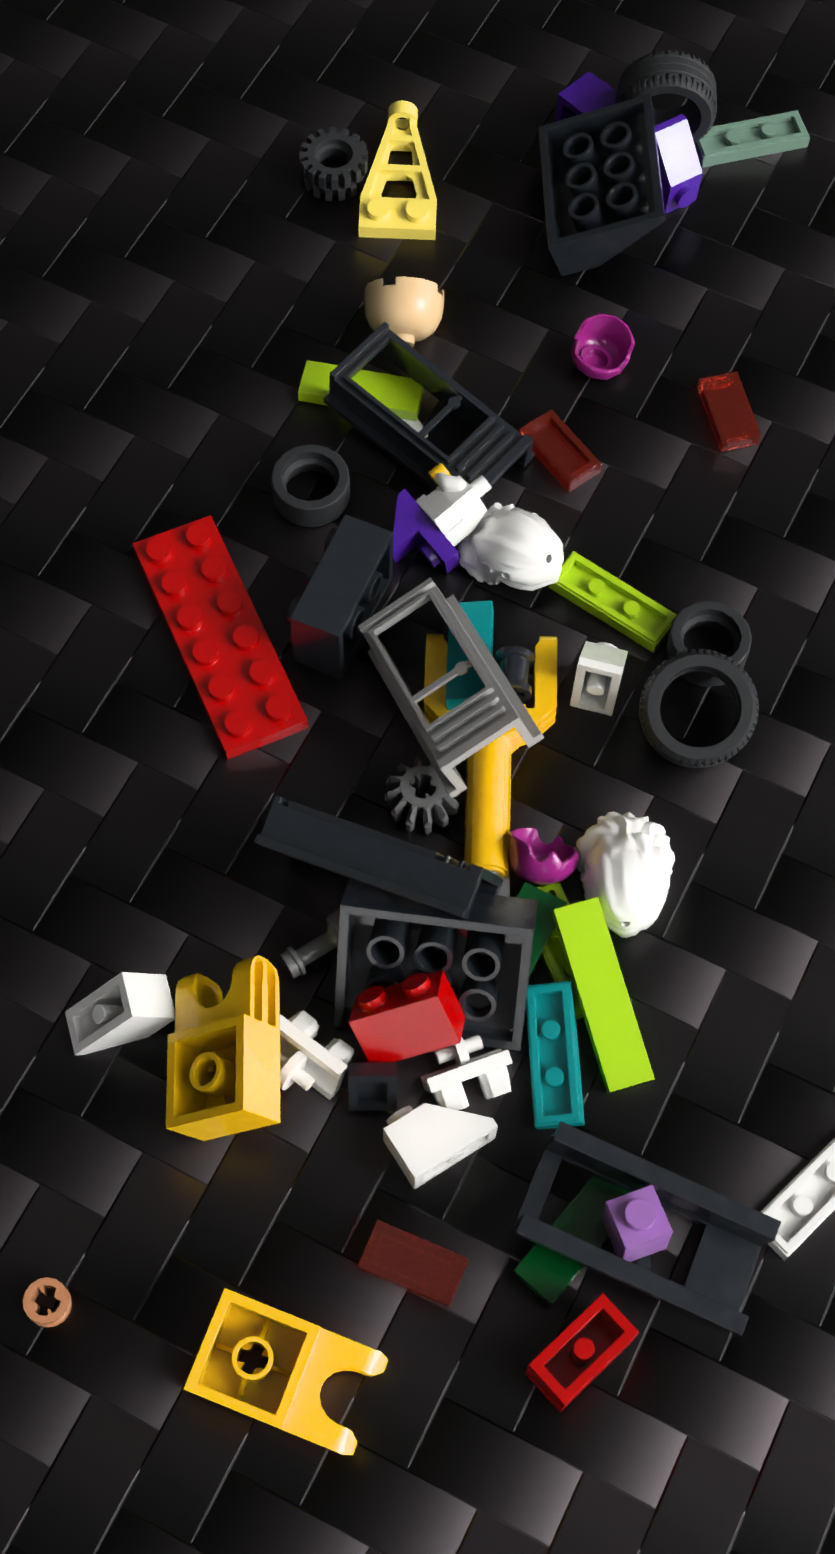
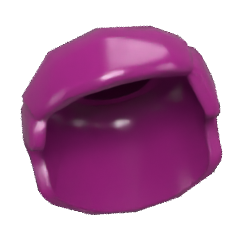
(602, 346)
(539, 861)

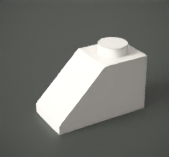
(598, 677)
(120, 1012)
(434, 1139)

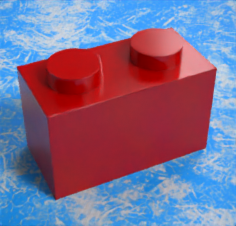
(407, 1018)
(581, 1352)

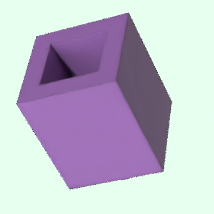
(637, 1224)

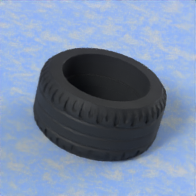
(675, 74)
(727, 671)

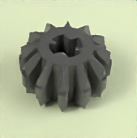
(416, 809)

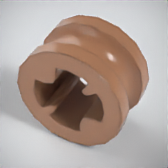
(33, 1310)

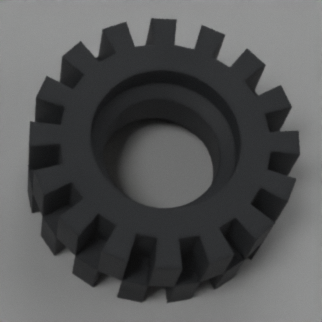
(329, 148)

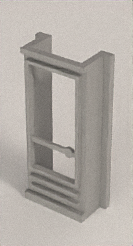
(473, 721)

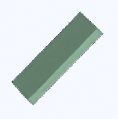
(752, 138)

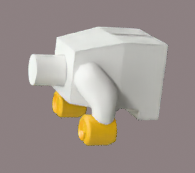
(454, 504)

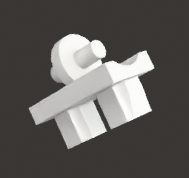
(306, 1060)
(488, 1068)

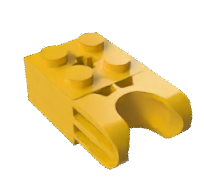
(225, 1053)
(297, 1366)

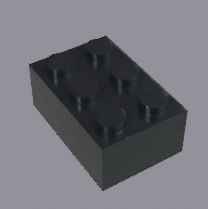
(341, 595)

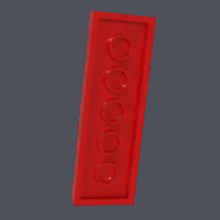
(220, 637)

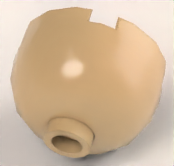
(408, 307)

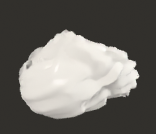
(512, 549)
(627, 868)

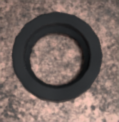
(306, 459)
(716, 616)

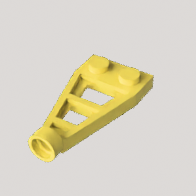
(399, 216)

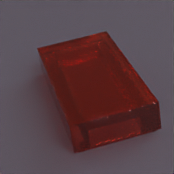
(729, 411)
(561, 451)
(413, 1264)

